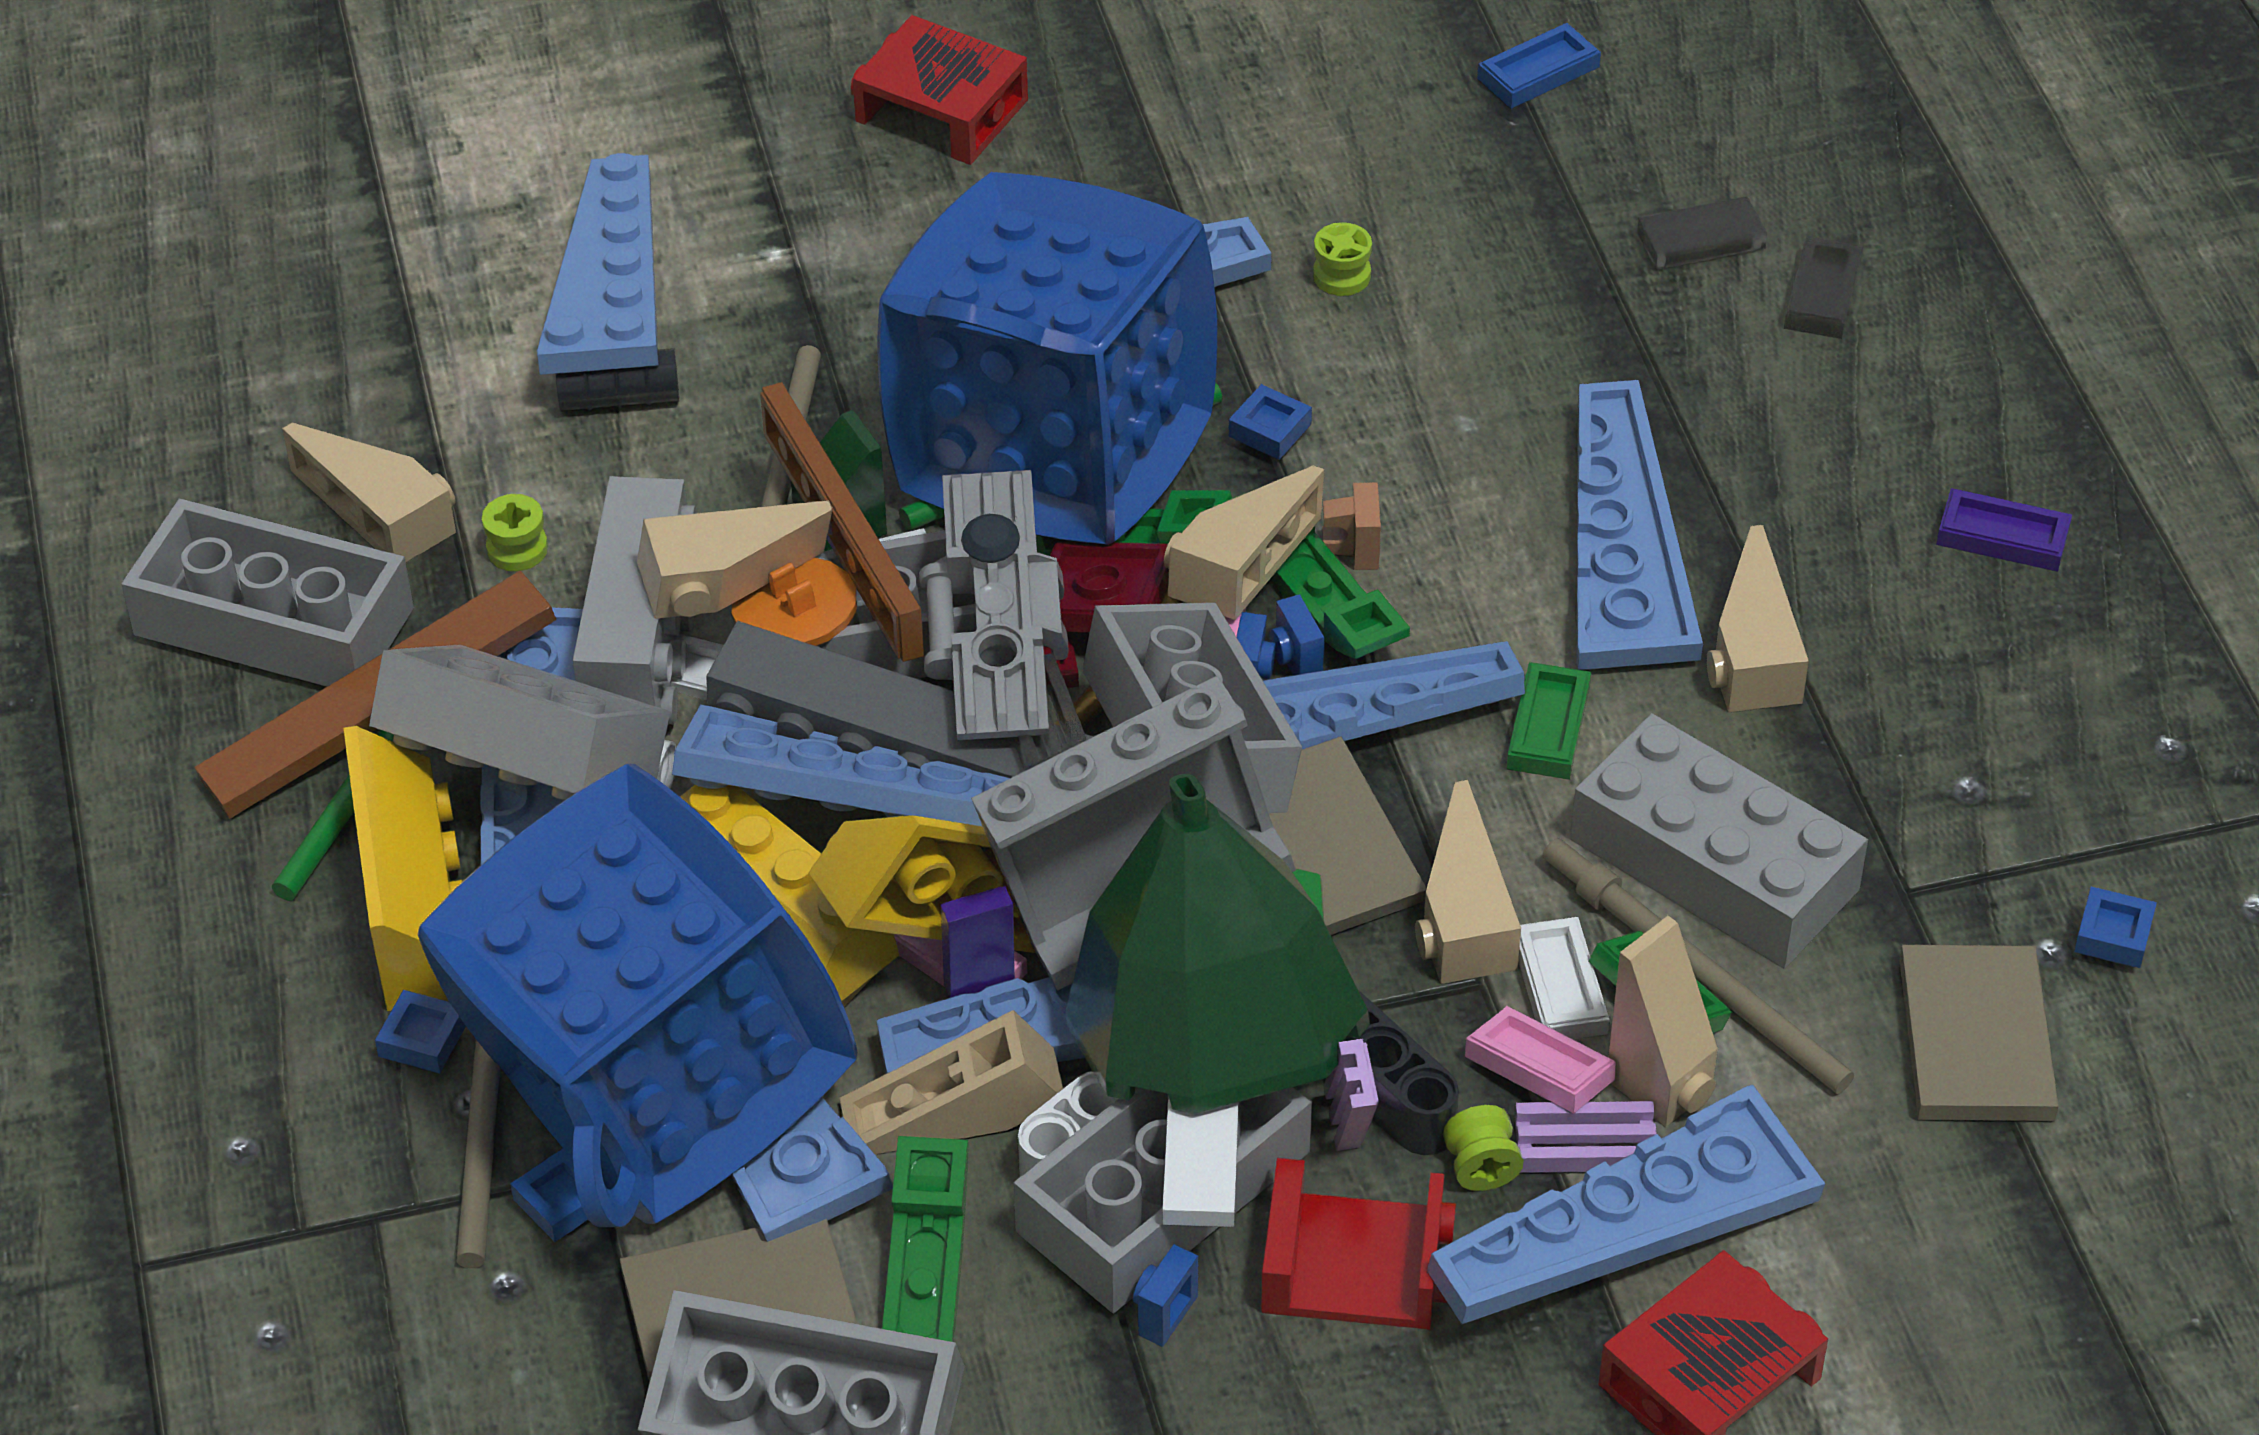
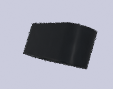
(1411, 1086)

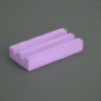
(1352, 1105)
(1584, 1130)

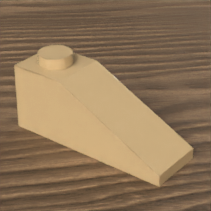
(374, 490)
(1243, 542)
(721, 556)
(1758, 644)
(1468, 910)
(1661, 1026)
(960, 1089)

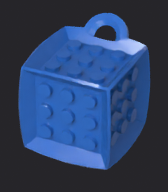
(1053, 341)
(640, 994)

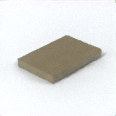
(1346, 838)
(1978, 1033)
(784, 1274)

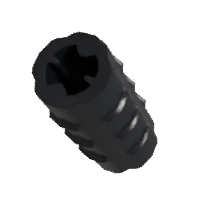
(620, 386)

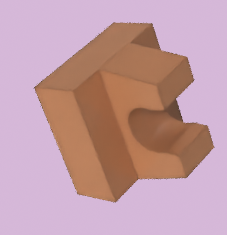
(1354, 526)

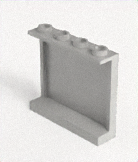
(1081, 813)

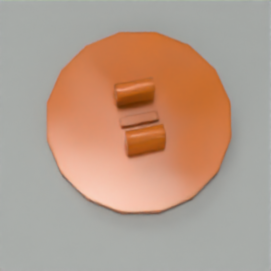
(801, 602)

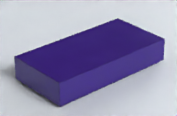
(2004, 529)
(977, 941)

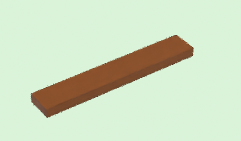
(848, 530)
(315, 727)

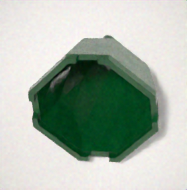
(1208, 968)

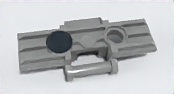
(1016, 604)

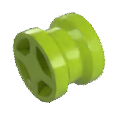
(1342, 259)
(514, 532)
(1483, 1147)

